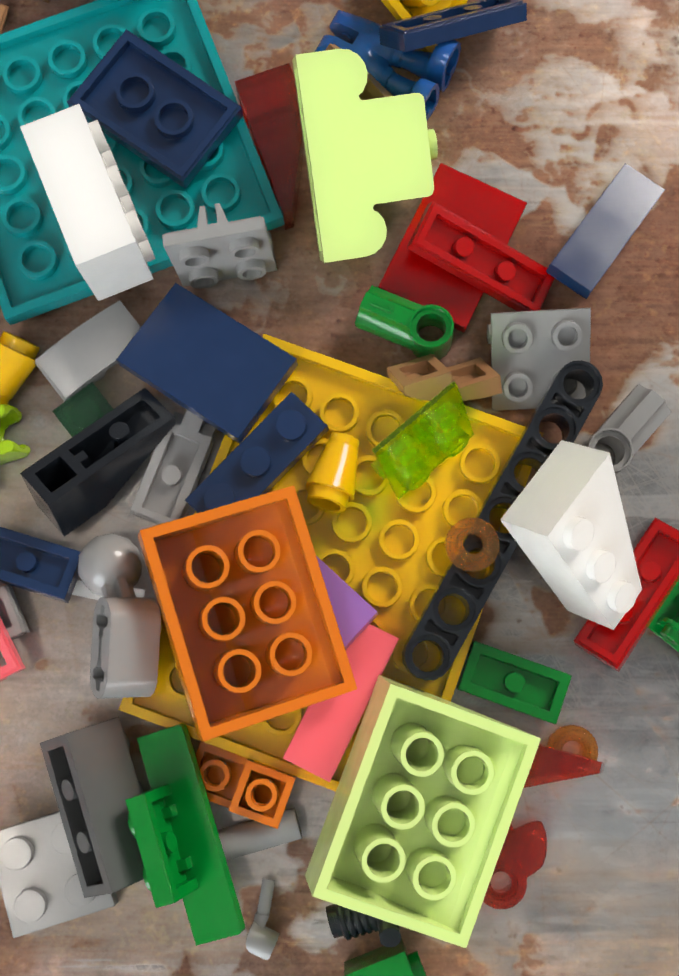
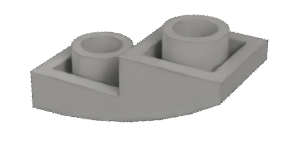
(88, 350)

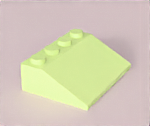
(421, 812)

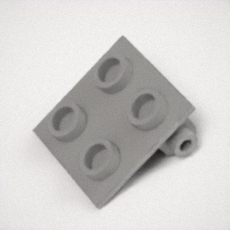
(531, 351)

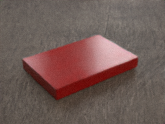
(427, 283)

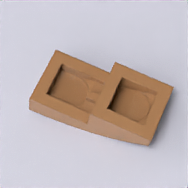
(428, 376)

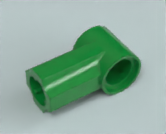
(401, 321)

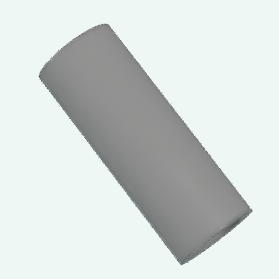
(255, 836)

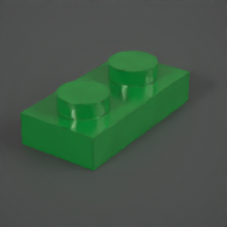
(514, 682)

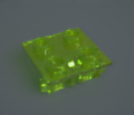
(423, 442)

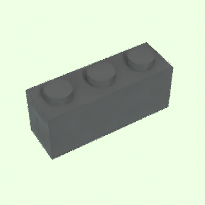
(90, 783)

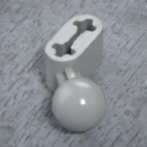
(123, 625)

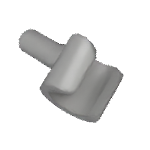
(261, 939)

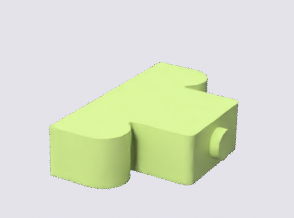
(358, 151)

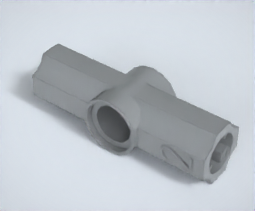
(631, 425)

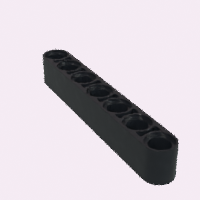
(530, 450)

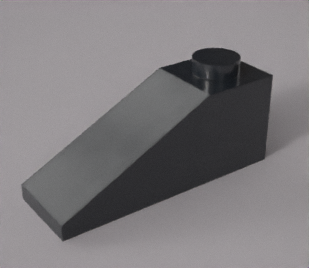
(97, 462)

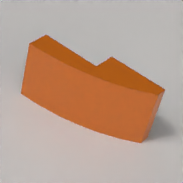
(244, 785)

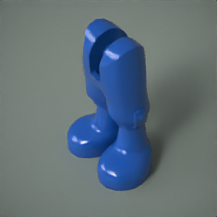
(432, 67)

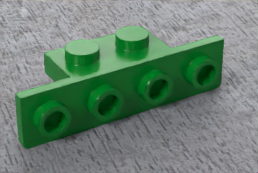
(181, 838)

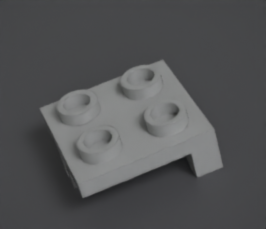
(220, 250)

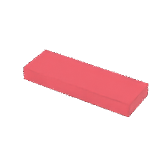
(331, 723)

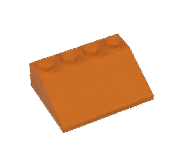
(246, 612)

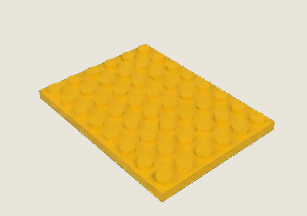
(379, 545)

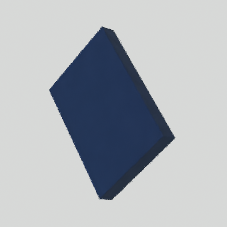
(156, 108)
(207, 362)

